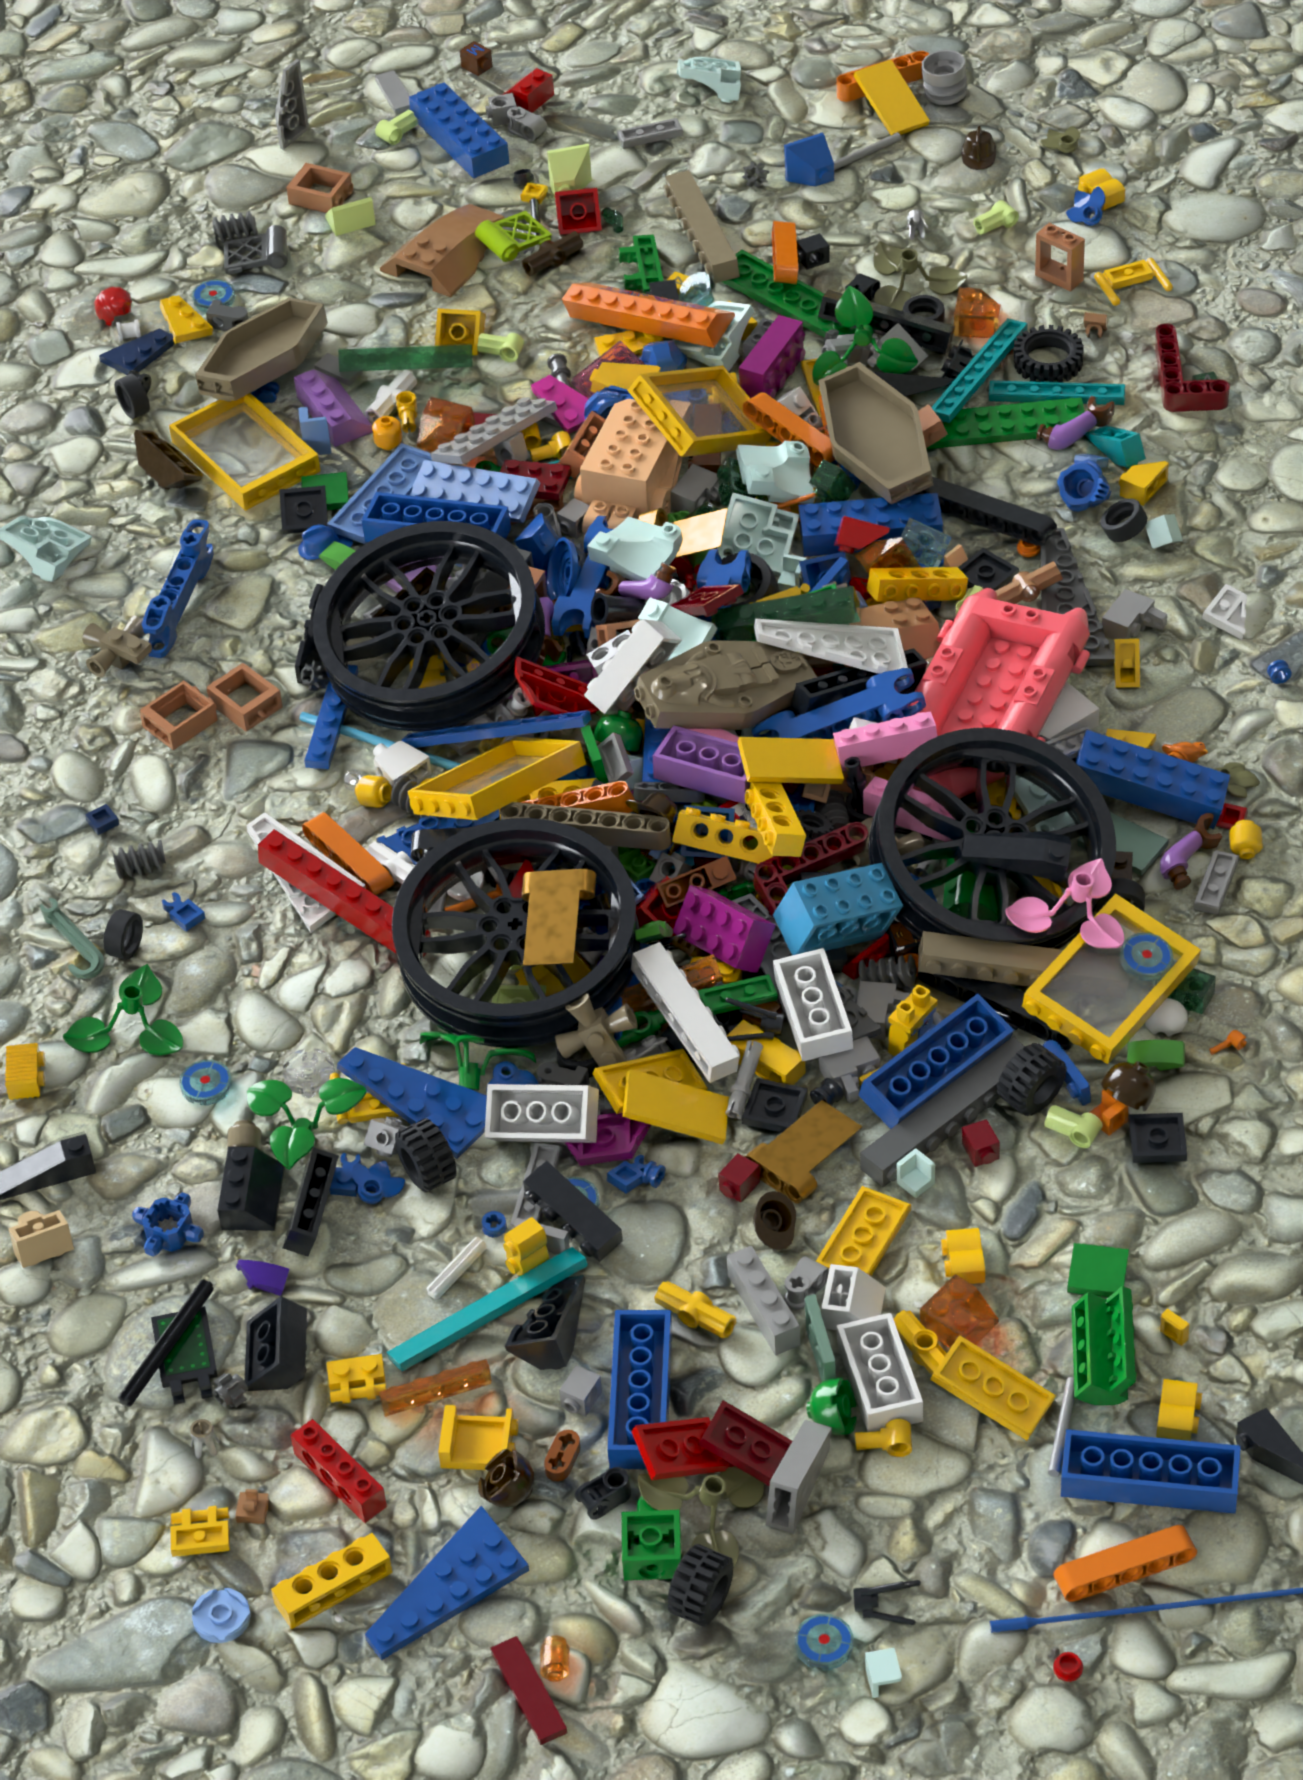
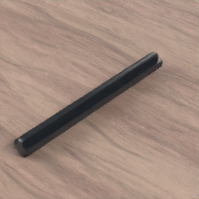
(165, 1343)

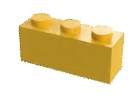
(776, 1060)

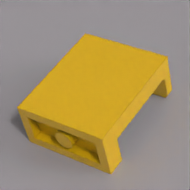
(474, 1440)

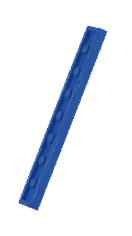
(498, 729)

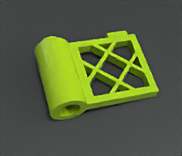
(502, 241)

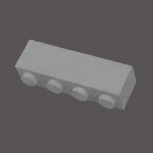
(763, 1300)

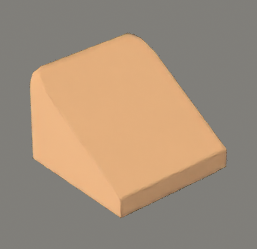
(955, 557)

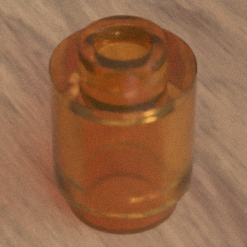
(554, 1658)

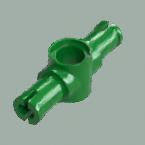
(655, 1021)

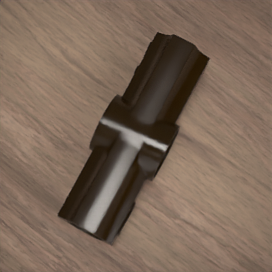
(552, 253)

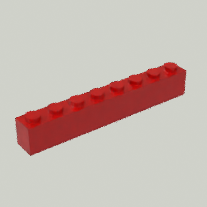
(328, 887)

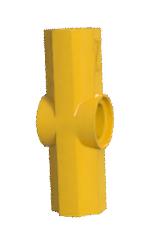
(695, 1309)
(917, 1336)

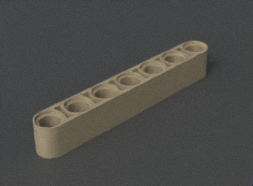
(606, 826)

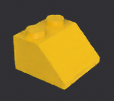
(459, 327)

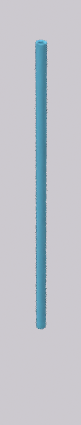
(375, 740)

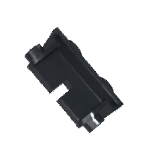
(959, 360)

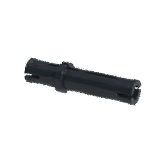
(856, 781)

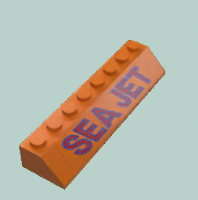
(647, 313)

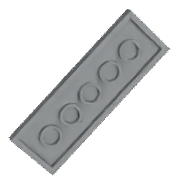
(493, 431)

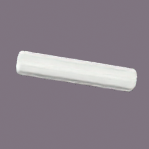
(456, 1268)

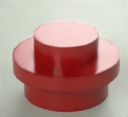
(1068, 1667)

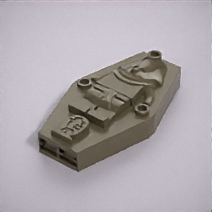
(261, 349)
(875, 433)
(721, 685)

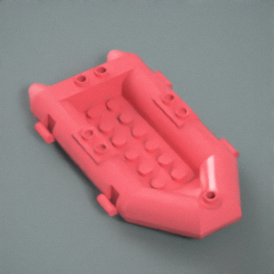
(1000, 671)

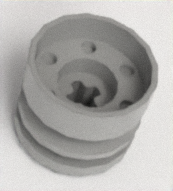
(944, 77)

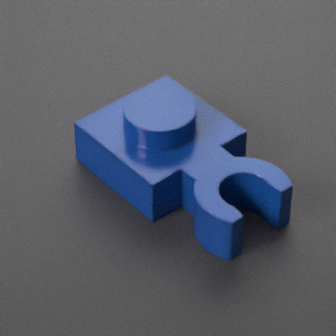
(185, 913)
(627, 1175)
(342, 1180)

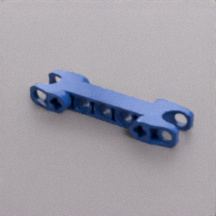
(714, 573)
(167, 608)
(576, 608)
(877, 702)

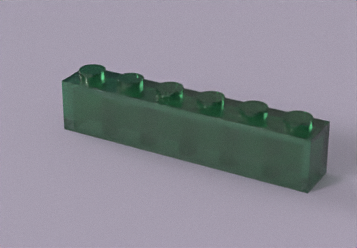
(405, 357)
(826, 606)

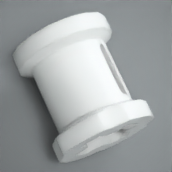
(128, 330)
(518, 704)

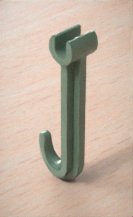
(77, 940)

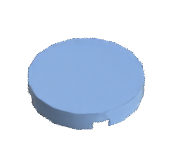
(221, 1615)

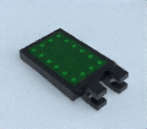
(190, 1358)

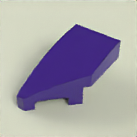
(263, 1275)

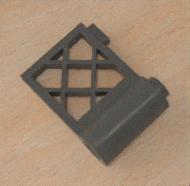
(271, 249)

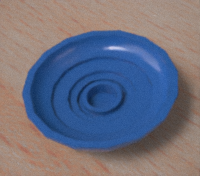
(562, 569)

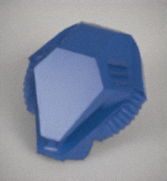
(665, 355)
(604, 400)
(1083, 486)

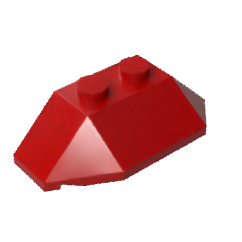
(551, 689)

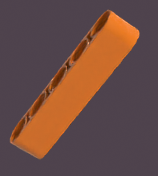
(908, 65)
(784, 252)
(788, 426)
(602, 797)
(347, 853)
(1125, 1563)

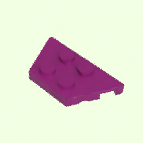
(615, 1140)

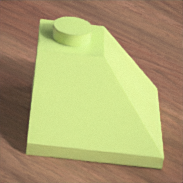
(569, 168)

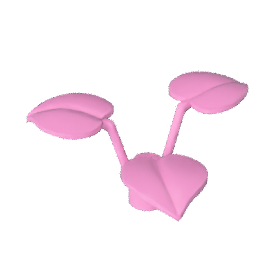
(1084, 884)

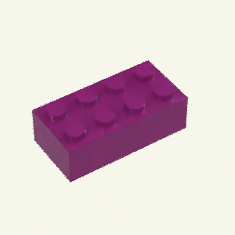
(773, 358)
(724, 928)

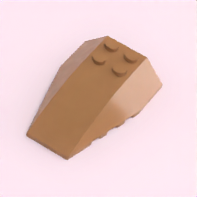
(445, 250)
(912, 618)

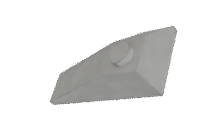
(291, 106)

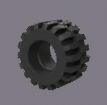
(1031, 1079)
(425, 1155)
(700, 1585)

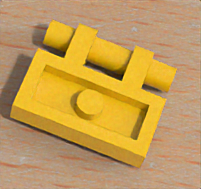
(354, 1373)
(200, 1537)

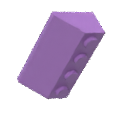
(329, 399)
(701, 764)

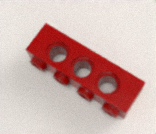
(338, 1471)

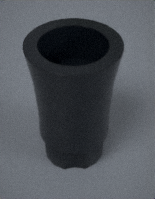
(613, 609)

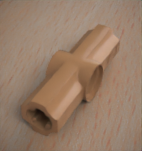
(1028, 585)

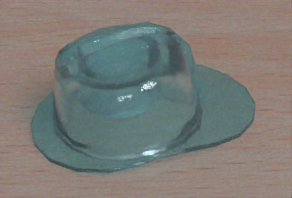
(697, 290)

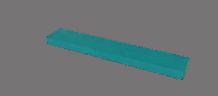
(1042, 391)

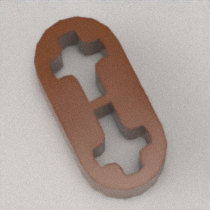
(557, 1453)

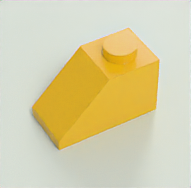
(1143, 481)

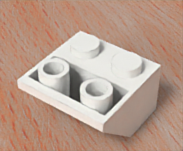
(800, 405)
(850, 1296)

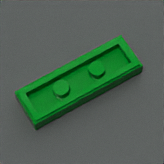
(750, 991)

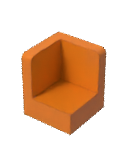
(1111, 1112)

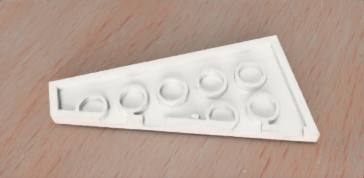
(852, 645)
(310, 910)

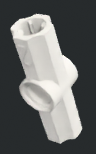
(386, 395)
(396, 863)

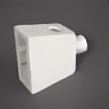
(401, 760)

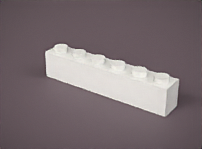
(685, 1012)

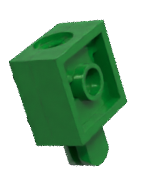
(650, 1543)

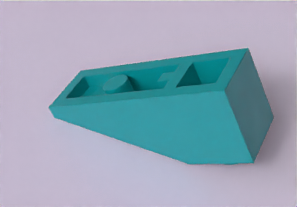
(1118, 445)

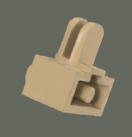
(40, 1237)

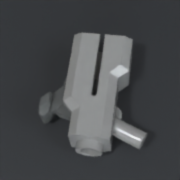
(841, 344)

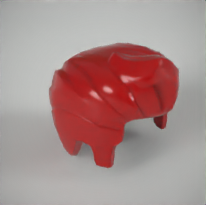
(112, 303)

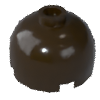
(1131, 1084)
(508, 1479)

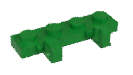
(646, 255)

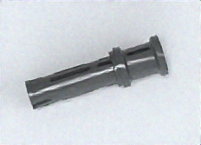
(557, 363)

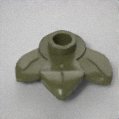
(1065, 142)
(1239, 779)

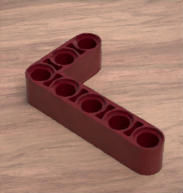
(1180, 394)
(824, 858)

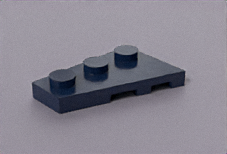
(138, 352)

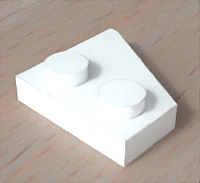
(1228, 611)

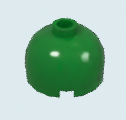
(622, 724)
(832, 1405)

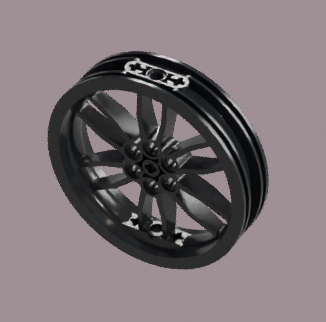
(428, 625)
(998, 753)
(502, 931)

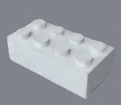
(643, 650)
(813, 1004)
(541, 1113)
(879, 1371)

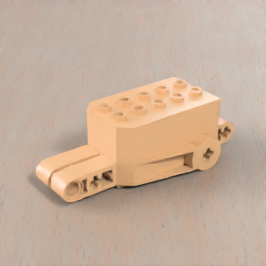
(627, 468)

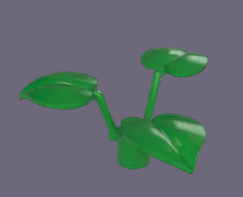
(856, 310)
(136, 990)
(468, 1071)
(294, 1143)

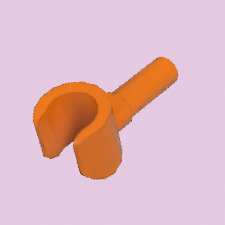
(1234, 1038)

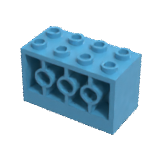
(837, 909)

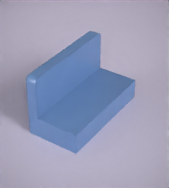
(315, 432)

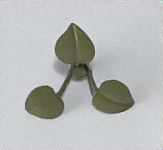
(890, 259)
(735, 1484)

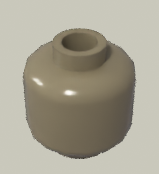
(244, 1134)

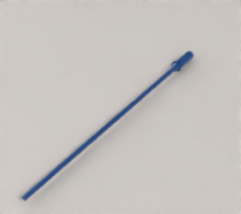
(1028, 1622)

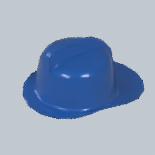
(317, 539)

